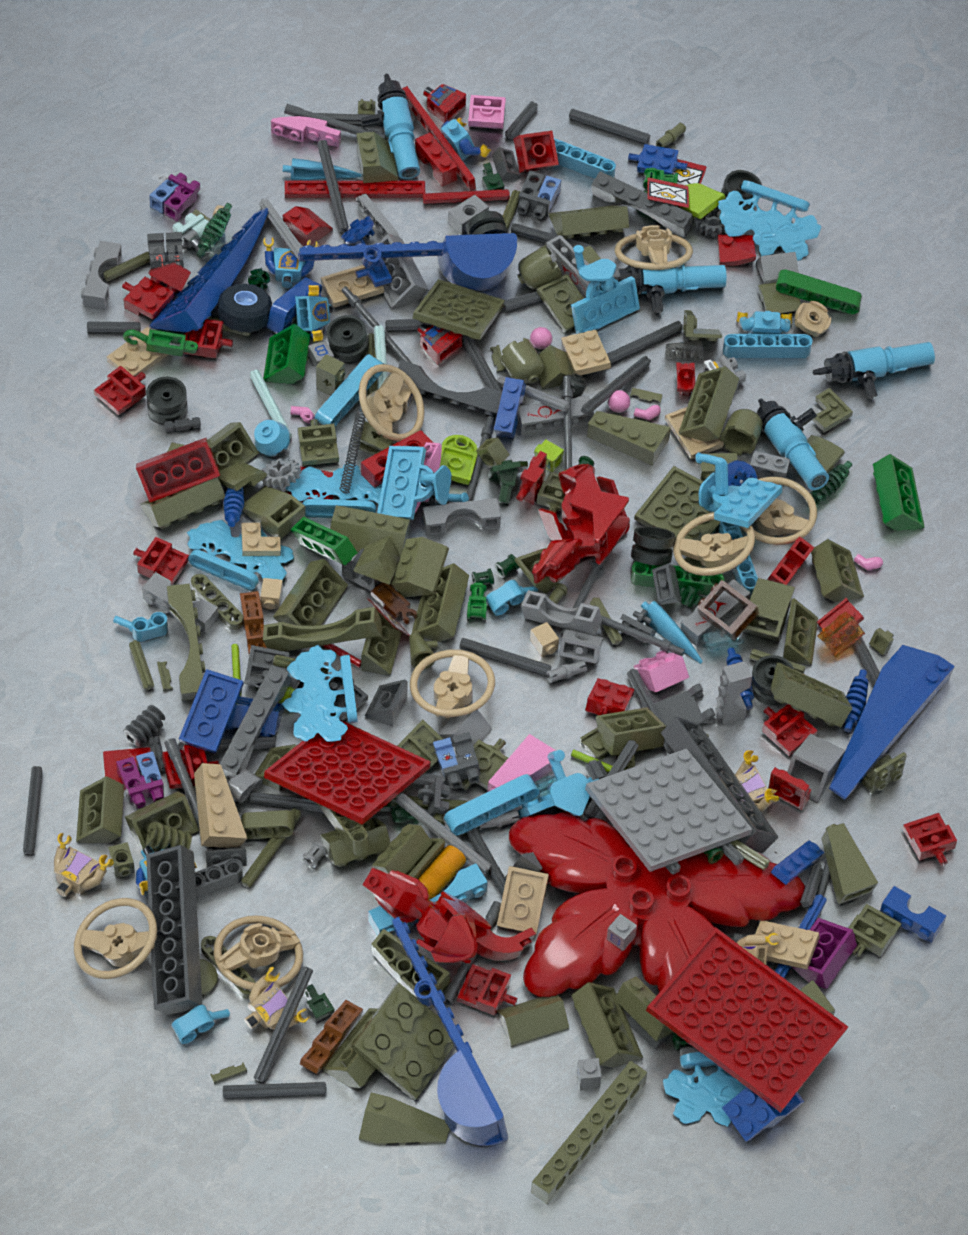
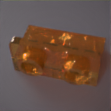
(841, 634)

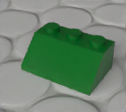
(287, 356)

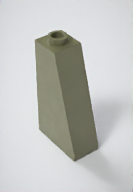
(846, 865)

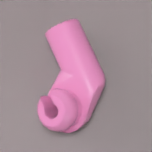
(304, 412)
(648, 414)
(869, 563)

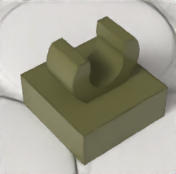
(366, 107)
(881, 641)

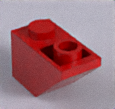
(171, 274)

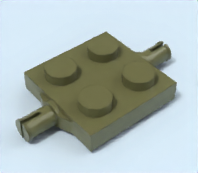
(489, 760)

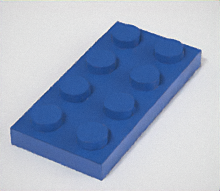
(211, 711)

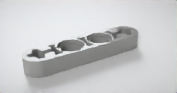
(381, 224)

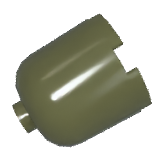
(538, 269)
(522, 361)
(742, 431)

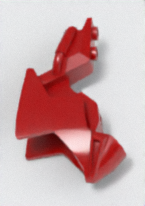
(592, 520)
(444, 935)

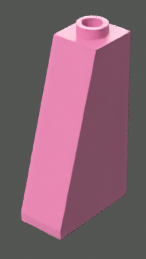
(527, 759)

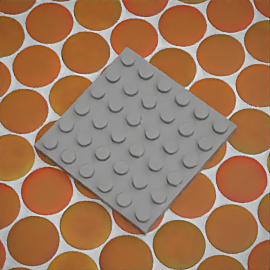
(668, 809)

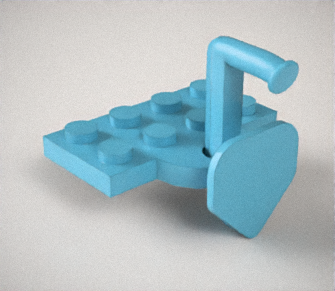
(605, 296)
(411, 481)
(733, 503)
(565, 793)

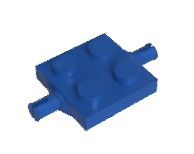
(658, 158)

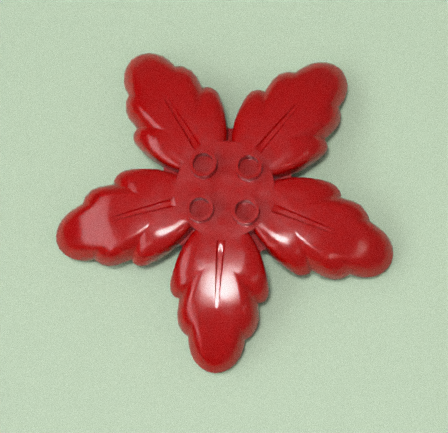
(668, 908)

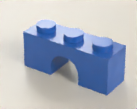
(511, 398)
(925, 924)

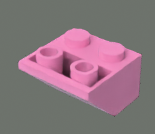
(662, 670)

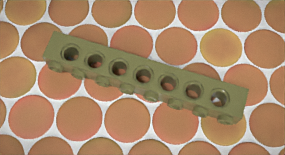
(588, 1132)

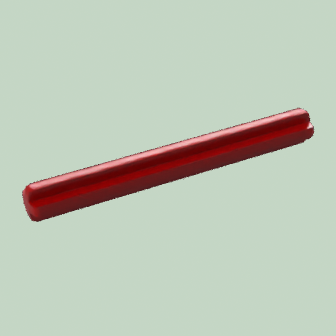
(451, 197)

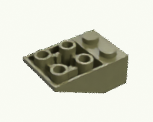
(274, 511)
(773, 606)

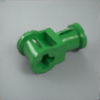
(658, 174)
(477, 602)

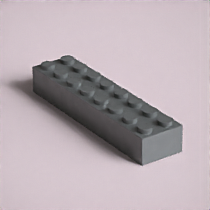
(690, 735)
(176, 949)

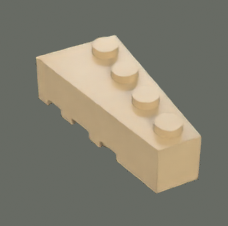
(217, 811)

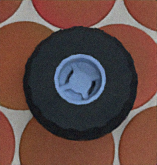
(244, 307)

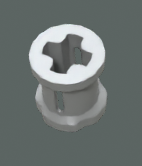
(315, 854)

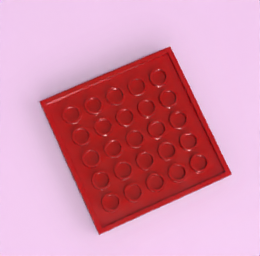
(349, 774)

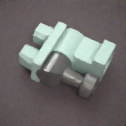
(193, 230)

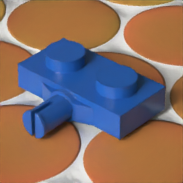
(378, 275)

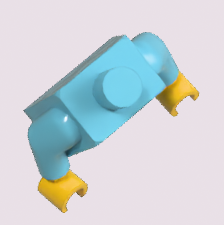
(765, 322)

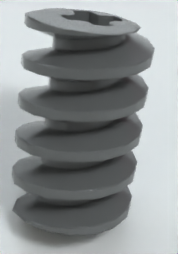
(143, 724)

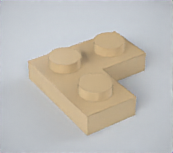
(256, 545)

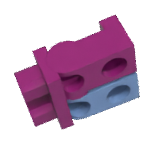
(174, 196)
(142, 785)

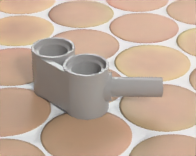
(243, 785)

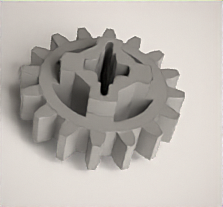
(281, 473)

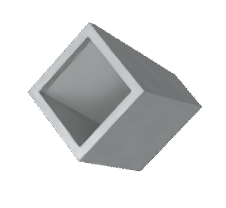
(816, 764)

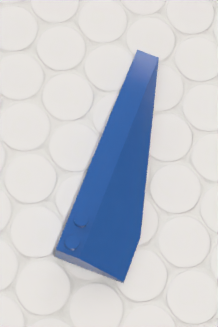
(204, 290)
(897, 698)

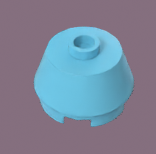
(271, 437)

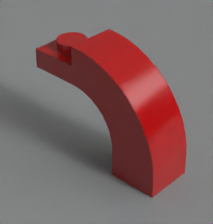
(502, 948)

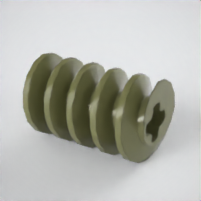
(167, 837)

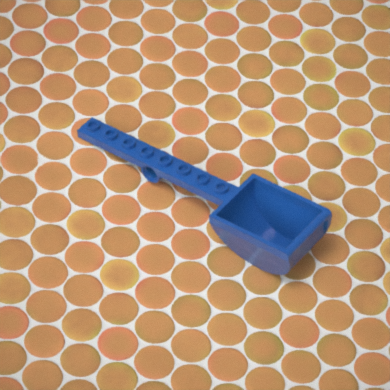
(464, 260)
(461, 1088)

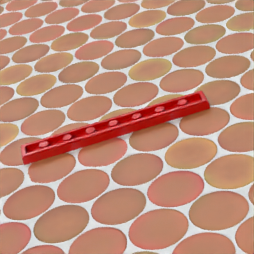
(428, 124)
(354, 189)

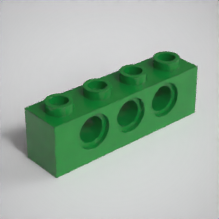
(324, 541)

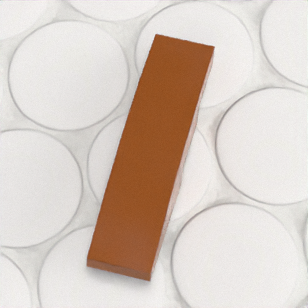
(252, 619)
(331, 1037)

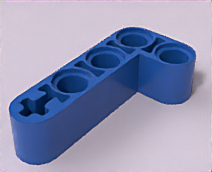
(284, 308)

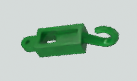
(160, 342)

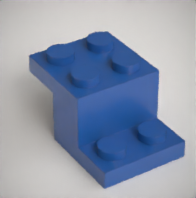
(753, 1114)

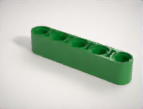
(817, 290)
(643, 576)

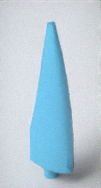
(313, 170)
(666, 627)

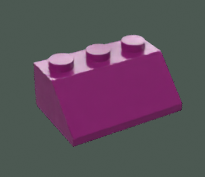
(830, 954)

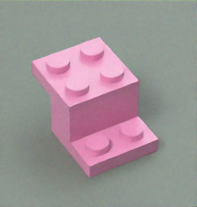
(486, 111)

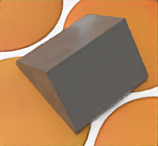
(388, 702)

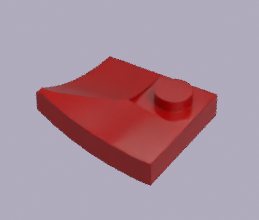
(736, 250)

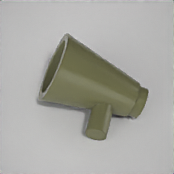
(420, 649)

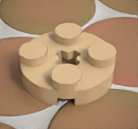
(809, 326)

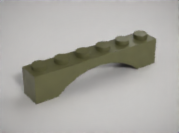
(181, 606)
(287, 637)

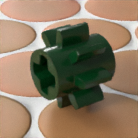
(259, 278)
(690, 596)

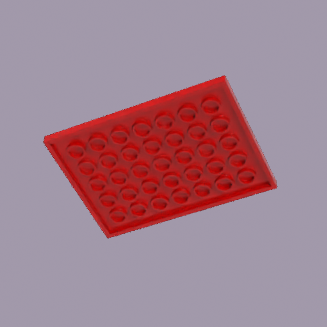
(747, 1019)

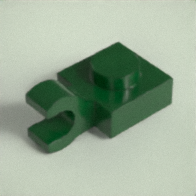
(490, 180)
(318, 1004)

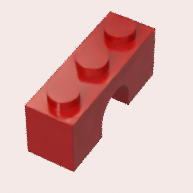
(431, 151)
(791, 561)

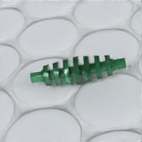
(214, 230)
(836, 478)

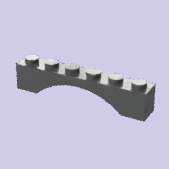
(616, 191)
(484, 398)
(266, 698)

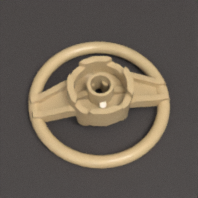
(656, 245)
(385, 404)
(780, 517)
(714, 552)
(453, 686)
(117, 942)
(258, 948)

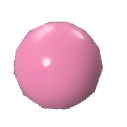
(541, 338)
(619, 401)

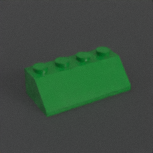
(898, 494)

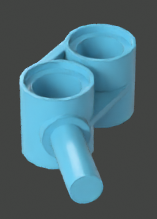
(509, 592)
(149, 627)
(199, 1019)

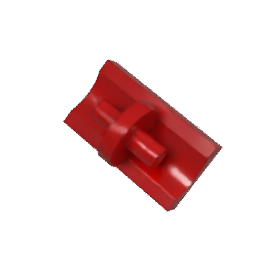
(685, 378)

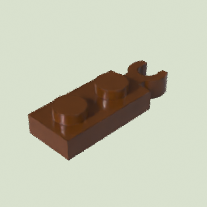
(393, 602)

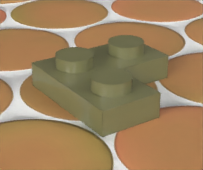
(833, 411)

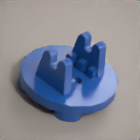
(358, 231)
(742, 470)

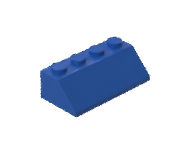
(271, 725)

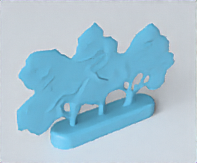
(769, 226)
(319, 507)
(220, 535)
(316, 698)
(706, 1095)

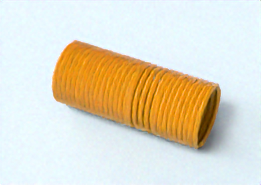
(442, 870)

